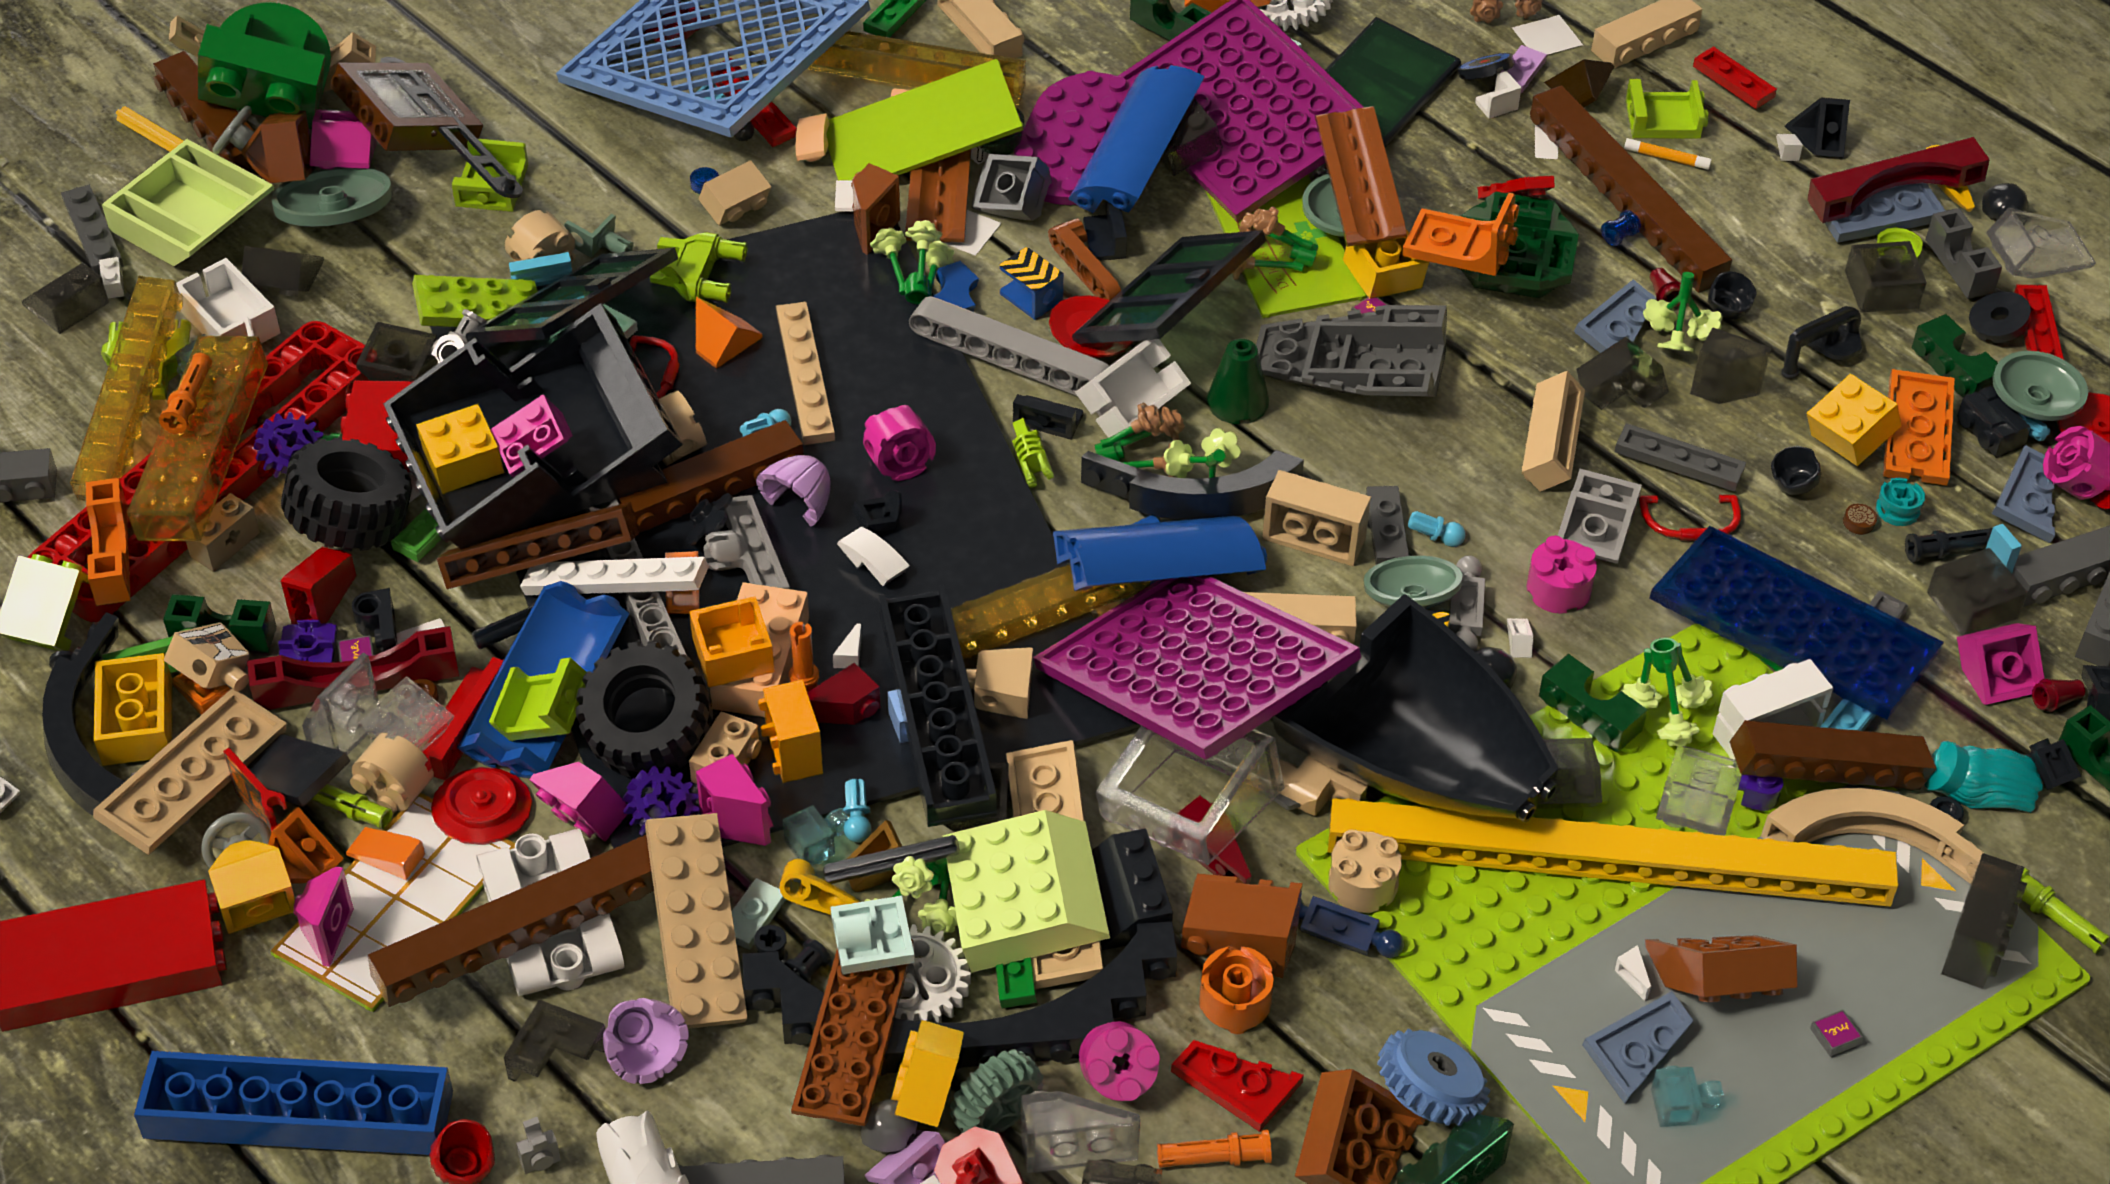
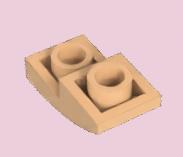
(812, 138)

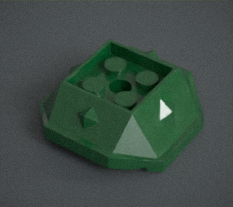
(1542, 251)

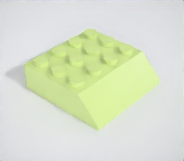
(183, 202)
(1025, 889)

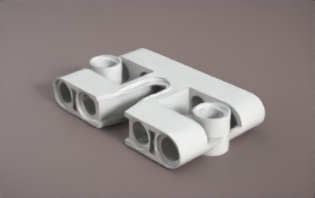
(588, 948)

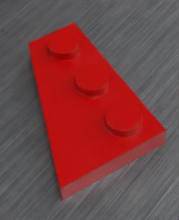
(1524, 186)
(1241, 1087)

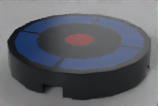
(1485, 66)

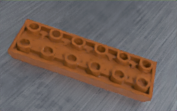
(1360, 176)
(941, 196)
(849, 1044)

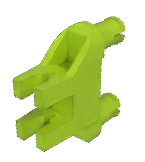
(695, 263)
(168, 368)

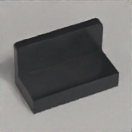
(1106, 234)
(1047, 415)

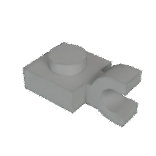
(539, 1148)

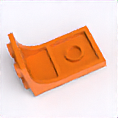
(1464, 241)

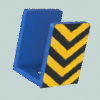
(1032, 283)

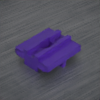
(309, 633)

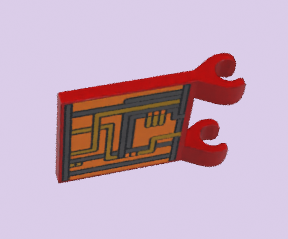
(253, 791)

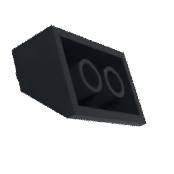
(1129, 885)

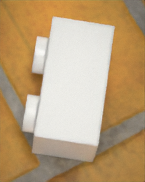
(112, 277)

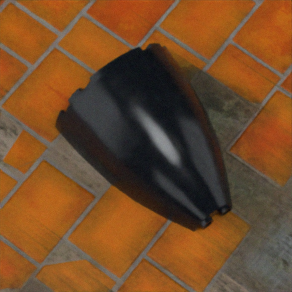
(1425, 722)

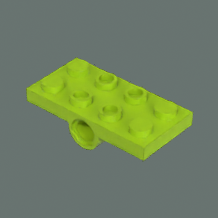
(444, 297)

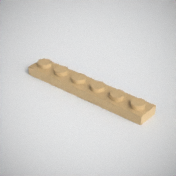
(805, 373)

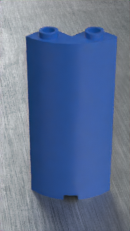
(1136, 138)
(1159, 551)
(557, 628)

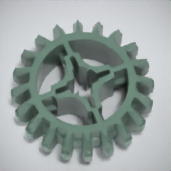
(994, 1092)

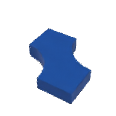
(956, 284)

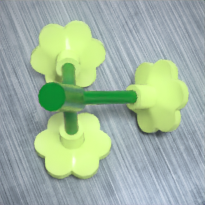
(1662, 317)
(1219, 449)

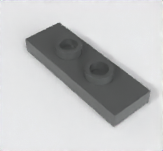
(1386, 523)

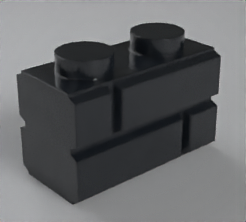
(1993, 422)

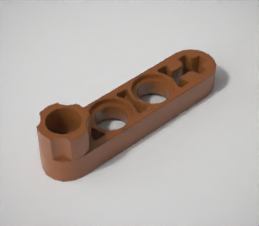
(1068, 242)

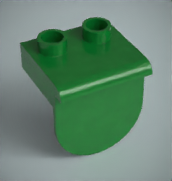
(265, 60)

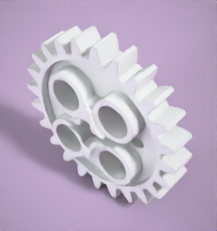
(1302, 12)
(939, 964)

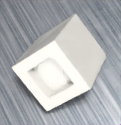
(1503, 99)

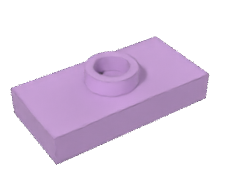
(1526, 65)

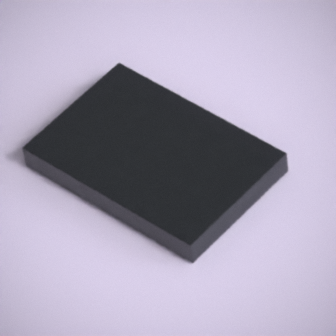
(297, 768)

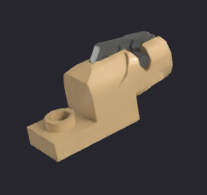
(1314, 785)

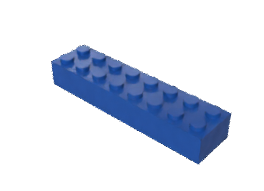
(293, 1102)

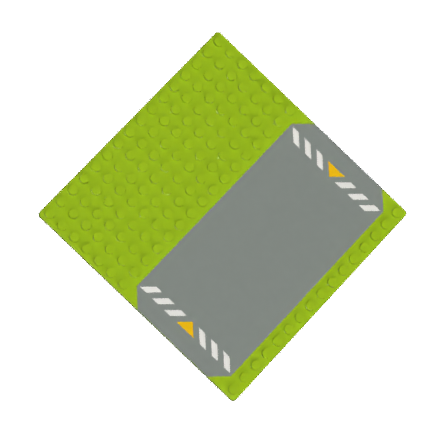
(1531, 960)

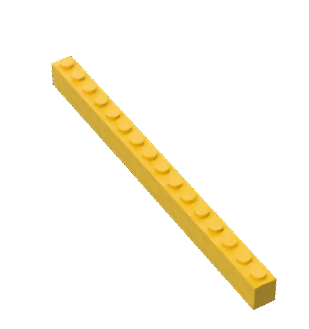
(1626, 853)

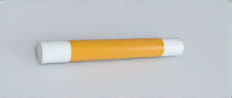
(1667, 154)

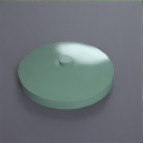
(332, 196)

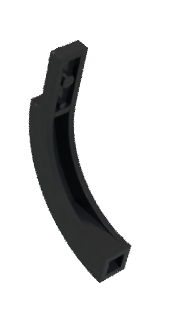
(1186, 497)
(71, 763)

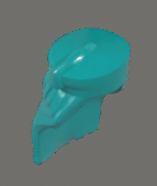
(1985, 777)

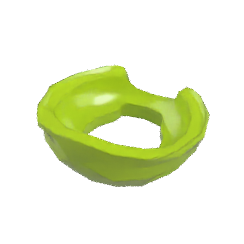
(1899, 235)

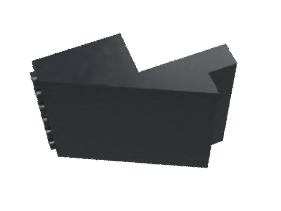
(606, 402)

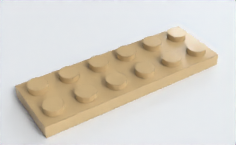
(188, 771)
(696, 920)

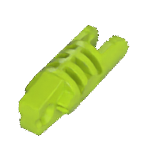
(1030, 452)

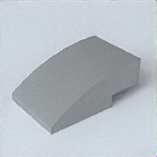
(1600, 513)

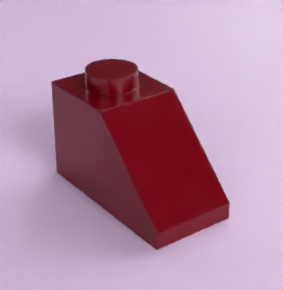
(845, 697)

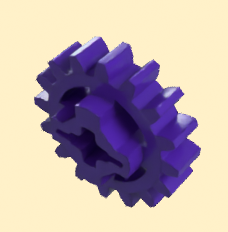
(277, 435)
(662, 800)

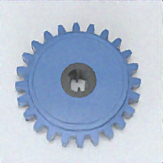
(1433, 1077)

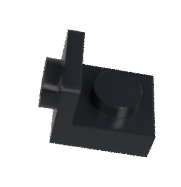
(2053, 763)

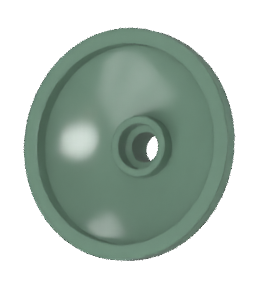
(1321, 207)
(2040, 385)
(1422, 578)

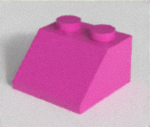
(2002, 661)

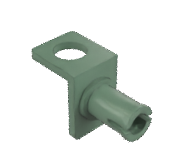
(601, 237)

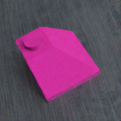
(324, 912)

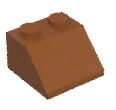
(874, 203)

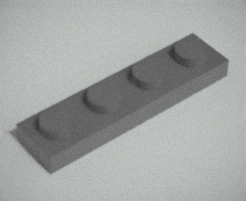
(90, 226)
(1680, 457)

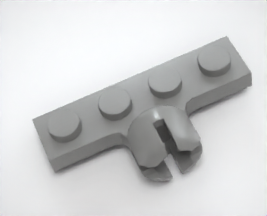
(745, 546)

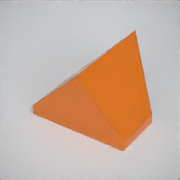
(721, 333)
(303, 848)

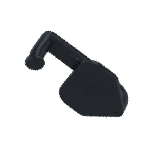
(1826, 336)

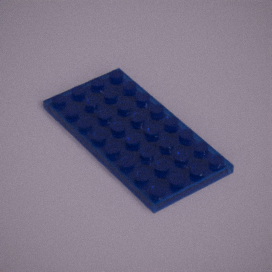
(1797, 619)

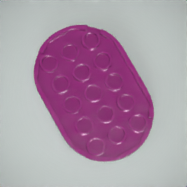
(1070, 125)

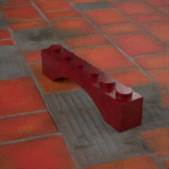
(1949, 164)
(291, 682)

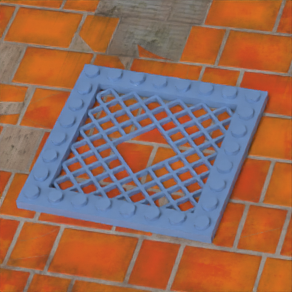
(725, 115)

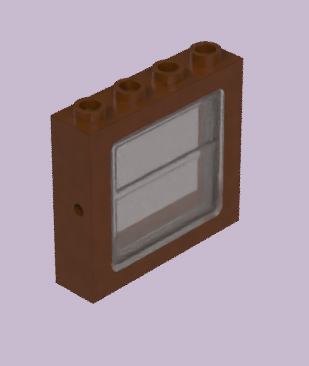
(391, 112)

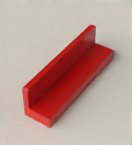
(443, 752)

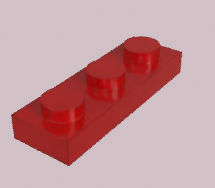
(1734, 77)

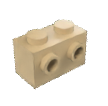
(735, 193)
(726, 737)

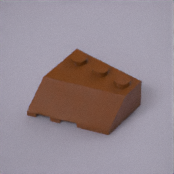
(1246, 915)
(1726, 966)
(1354, 1132)

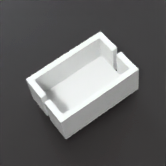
(232, 304)
(1129, 383)
(1783, 697)

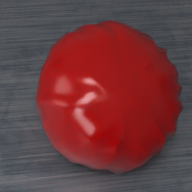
(462, 1153)

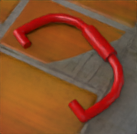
(672, 366)
(1689, 534)

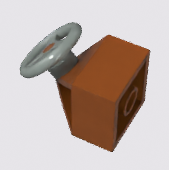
(276, 149)

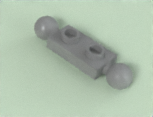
(1468, 603)

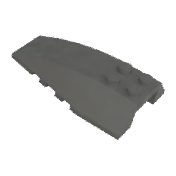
(1370, 353)

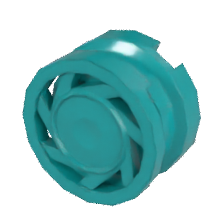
(1900, 502)

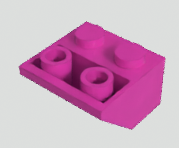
(340, 141)
(536, 424)
(582, 798)
(740, 806)

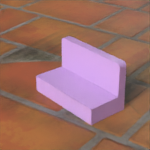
(911, 1164)

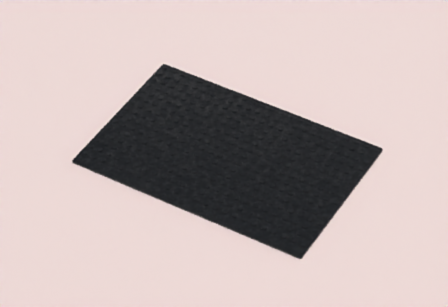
(960, 524)

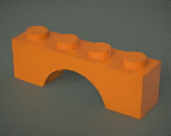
(110, 548)

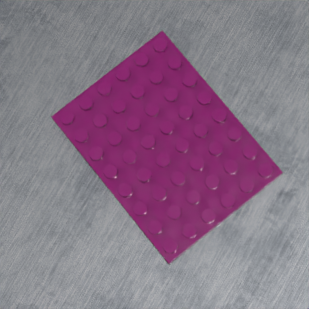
(1259, 96)
(1197, 661)

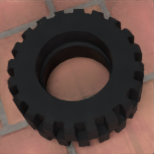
(346, 494)
(635, 670)

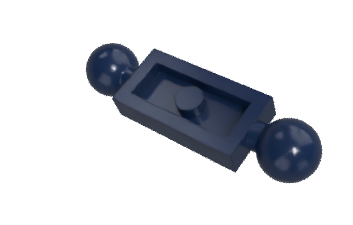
(1348, 928)

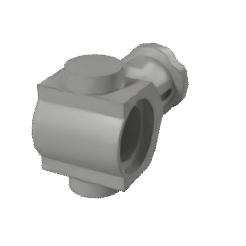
(454, 340)

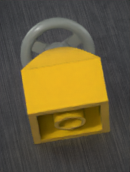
(248, 874)

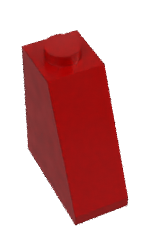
(318, 585)

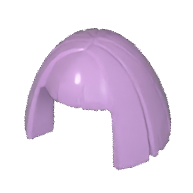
(806, 477)
(644, 1039)

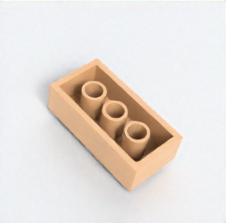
(779, 611)

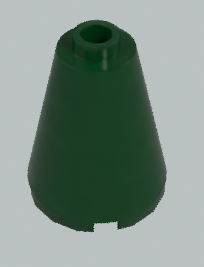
(1239, 384)

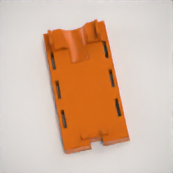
(1920, 440)

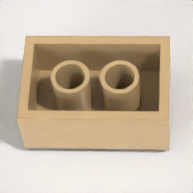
(1316, 517)

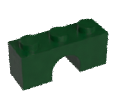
(1163, 19)
(1940, 346)
(250, 623)
(1610, 721)
(2089, 743)

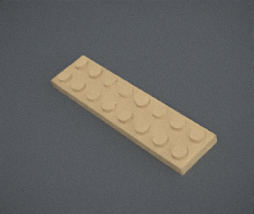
(1050, 781)

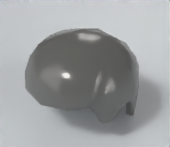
(885, 1130)

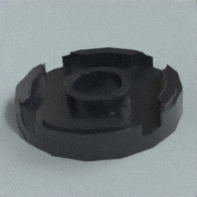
(1996, 304)

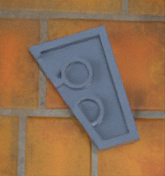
(1615, 318)
(2028, 496)
(1637, 1043)

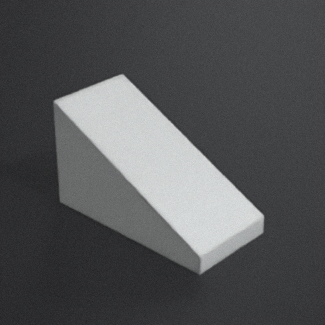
(1789, 147)
(844, 195)
(1520, 638)
(849, 650)
(1633, 972)

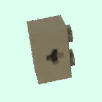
(227, 531)

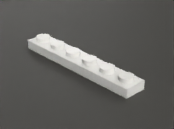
(619, 575)

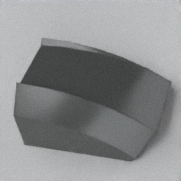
(1012, 186)

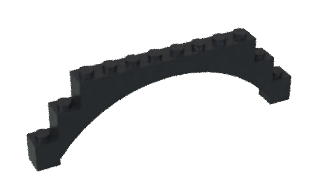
(1043, 1033)

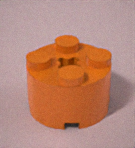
(1236, 988)

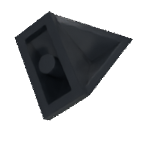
(1822, 127)

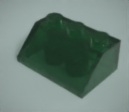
(1465, 1156)

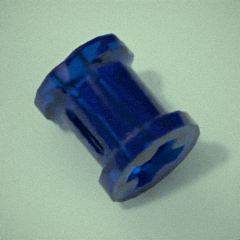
(1616, 230)

